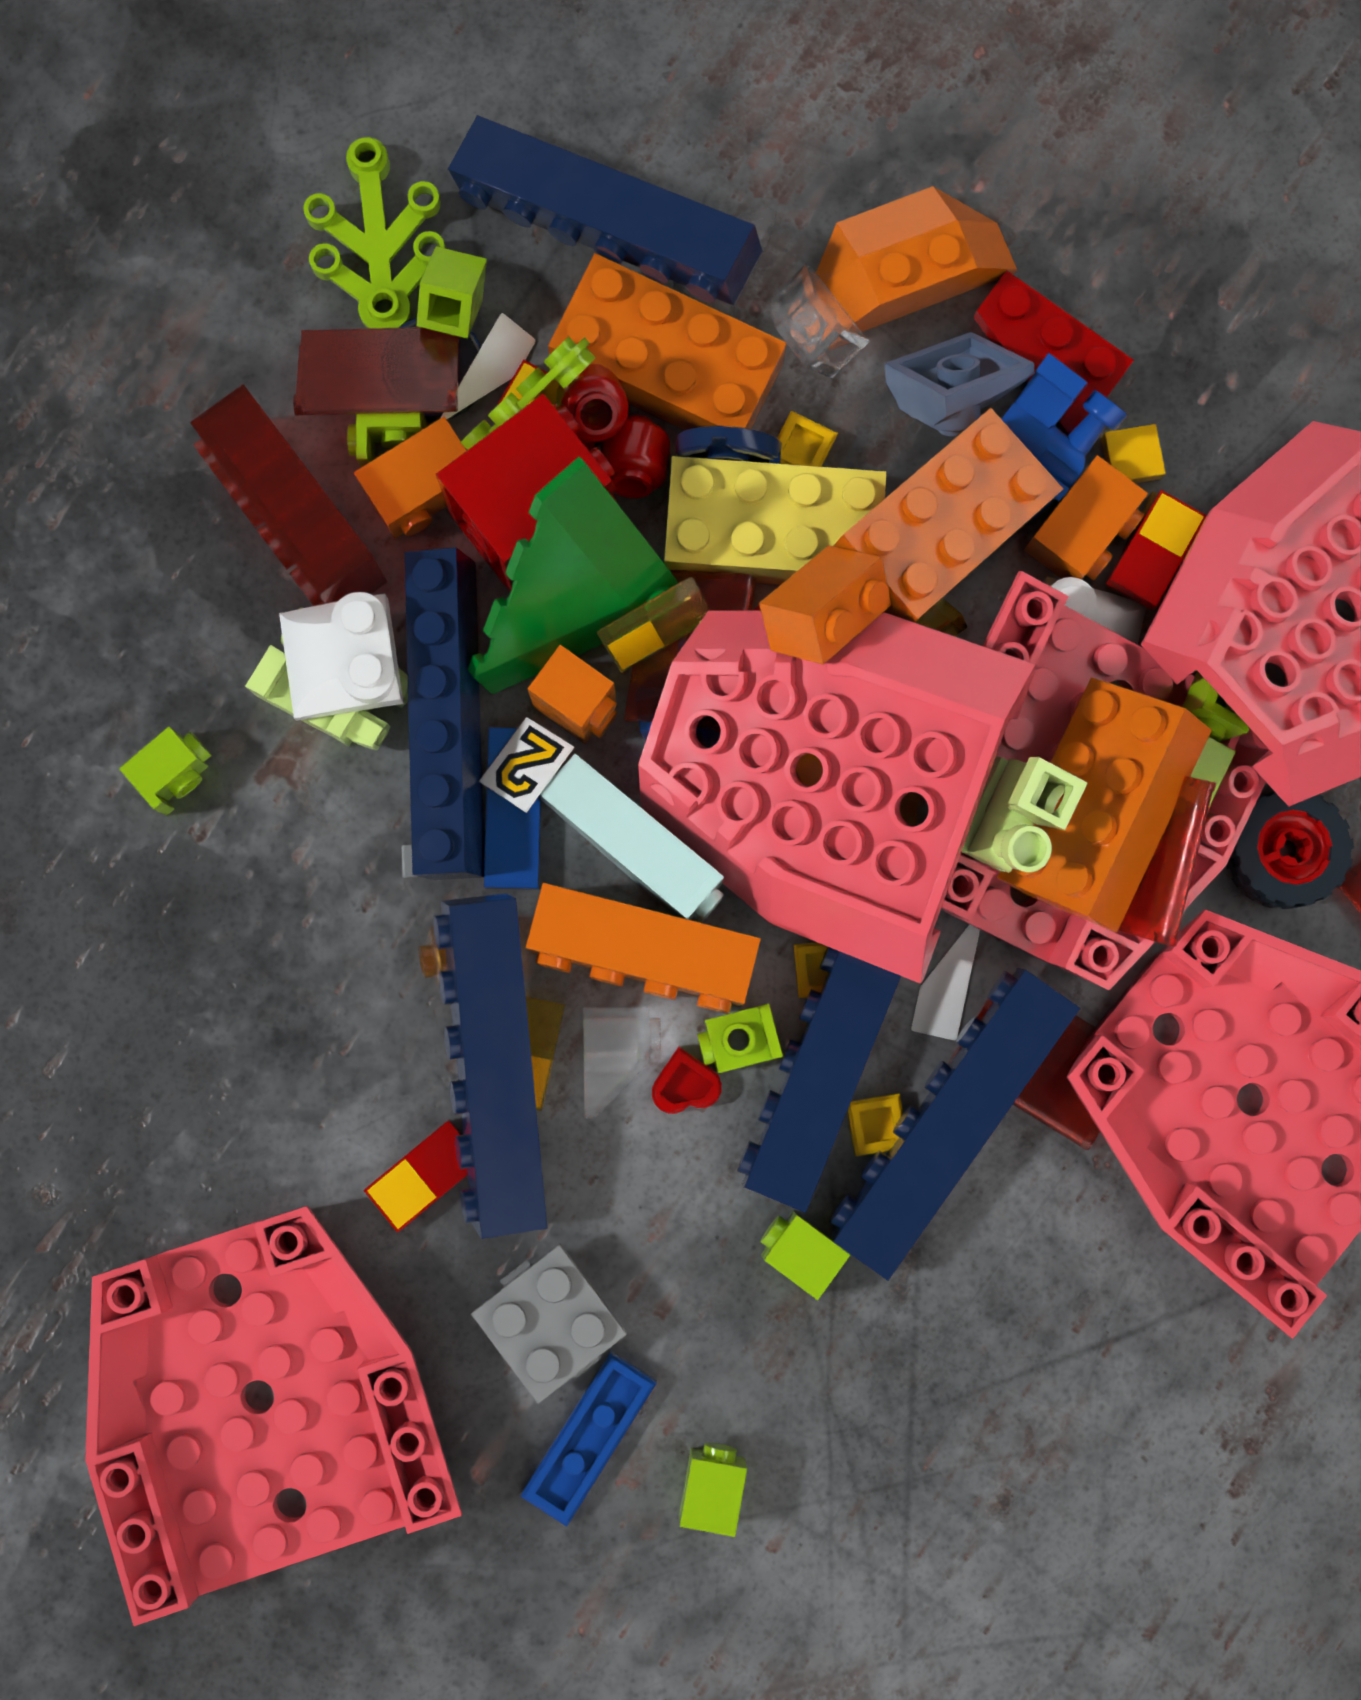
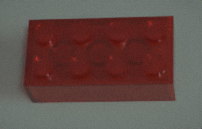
(281, 492)

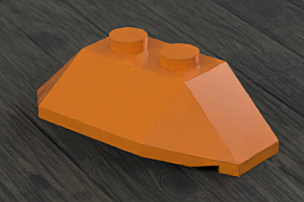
(911, 256)

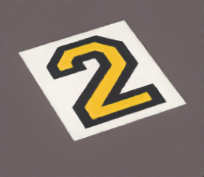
(526, 764)

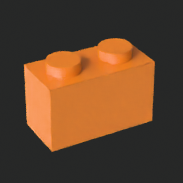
(404, 478)
(1087, 521)
(825, 604)
(574, 695)

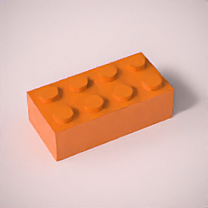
(671, 349)
(952, 514)
(1134, 764)
(642, 946)

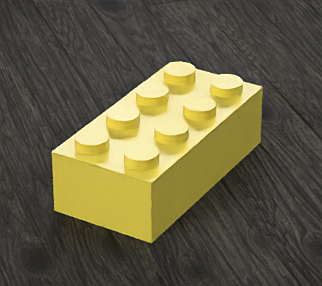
(761, 514)

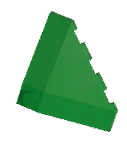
(568, 580)

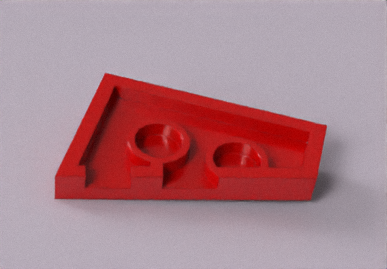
(1034, 326)

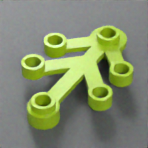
(376, 244)
(564, 364)

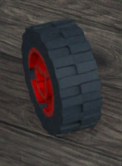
(1319, 860)

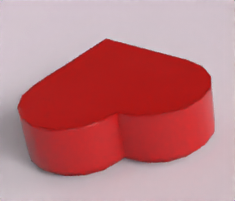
(685, 1083)

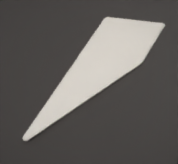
(495, 362)
(945, 989)

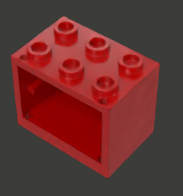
(499, 476)

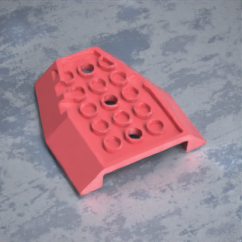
(1266, 592)
(1067, 654)
(885, 720)
(1224, 1182)
(195, 1470)

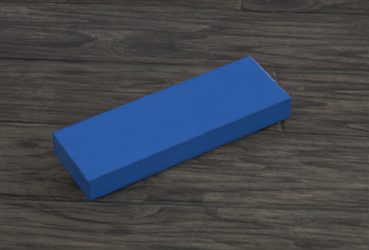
(511, 833)
(588, 1438)

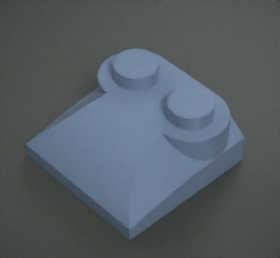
(954, 381)

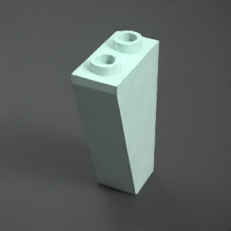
(634, 841)

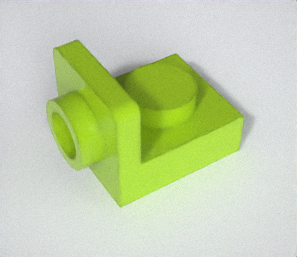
(381, 428)

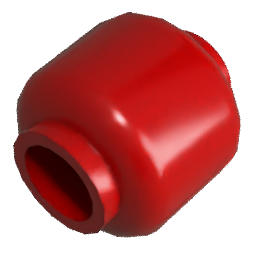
(596, 403)
(638, 457)

